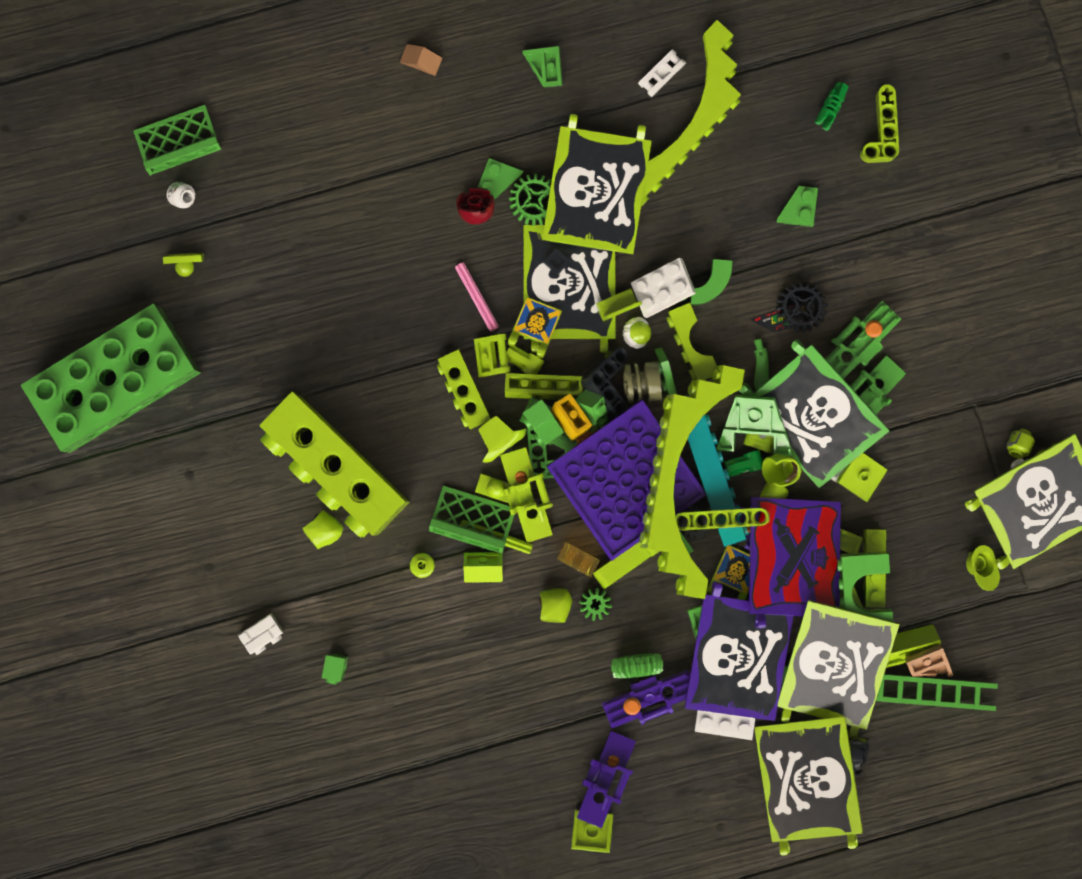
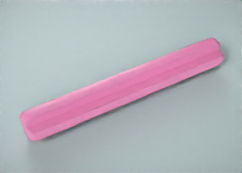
(477, 297)

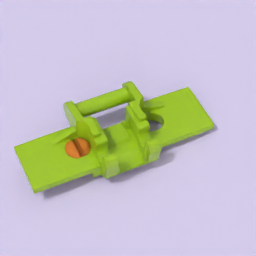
(519, 495)

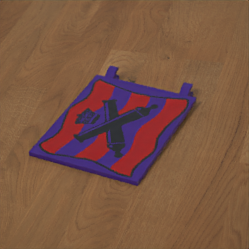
(793, 557)

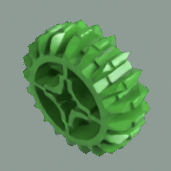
(527, 205)
(637, 665)

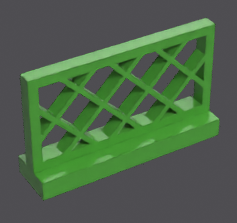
(183, 154)
(465, 534)

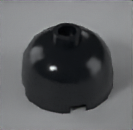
(859, 752)

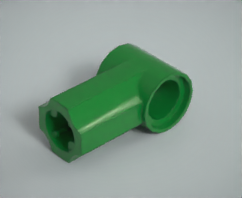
(747, 463)

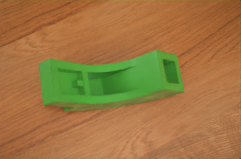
(718, 280)

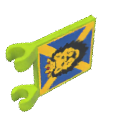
(537, 323)
(733, 571)

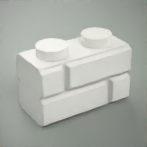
(260, 634)

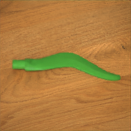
(762, 365)

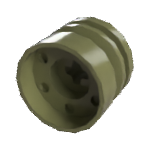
(642, 382)

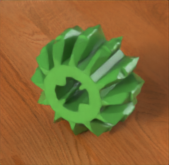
(588, 602)

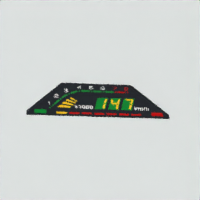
(774, 324)

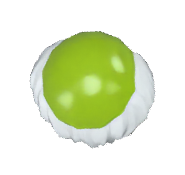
(636, 332)

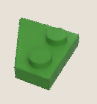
(664, 369)

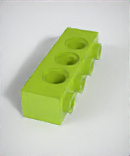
(455, 360)
(542, 386)

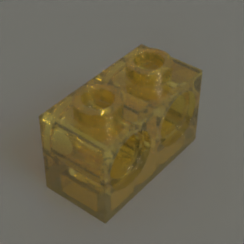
(578, 559)

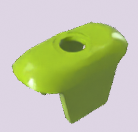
(498, 438)

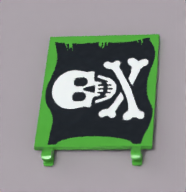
(820, 414)

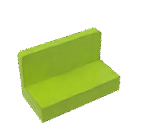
(617, 304)
(483, 567)

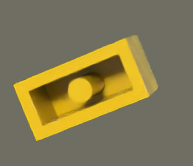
(571, 417)

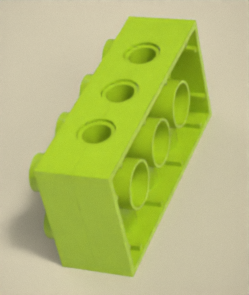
(285, 433)

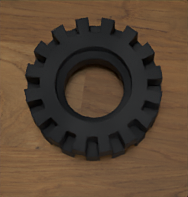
(693, 534)

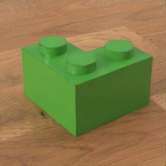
(542, 422)

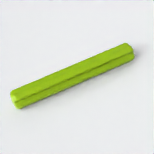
(510, 542)

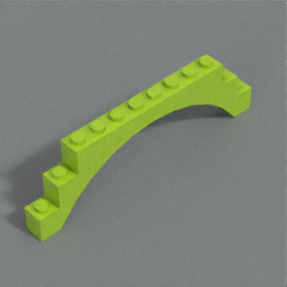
(715, 102)
(659, 521)

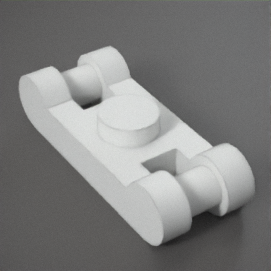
(662, 73)

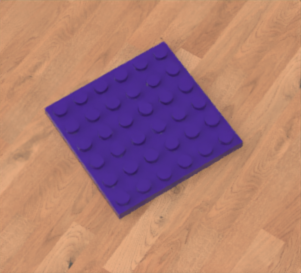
(611, 478)

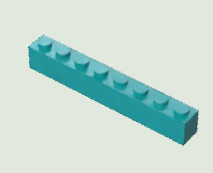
(715, 479)

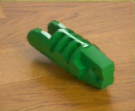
(831, 105)

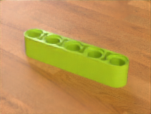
(730, 522)

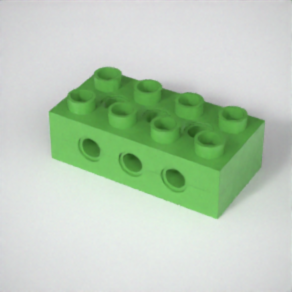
(134, 386)

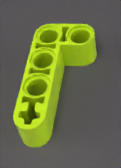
(883, 123)
(622, 565)

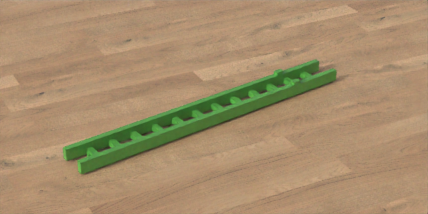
(937, 702)

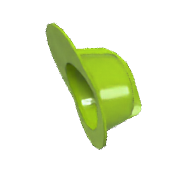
(983, 566)

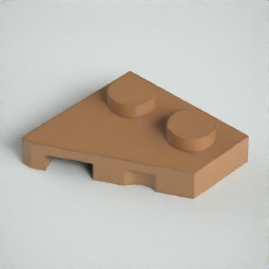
(929, 663)

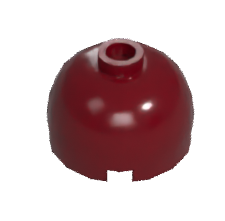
(475, 206)

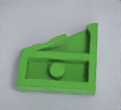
(546, 65)
(498, 177)
(800, 208)

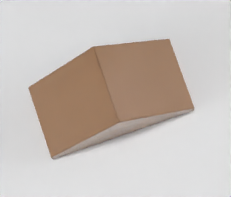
(421, 59)

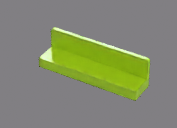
(911, 643)

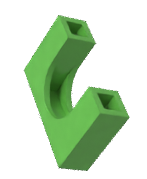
(853, 568)

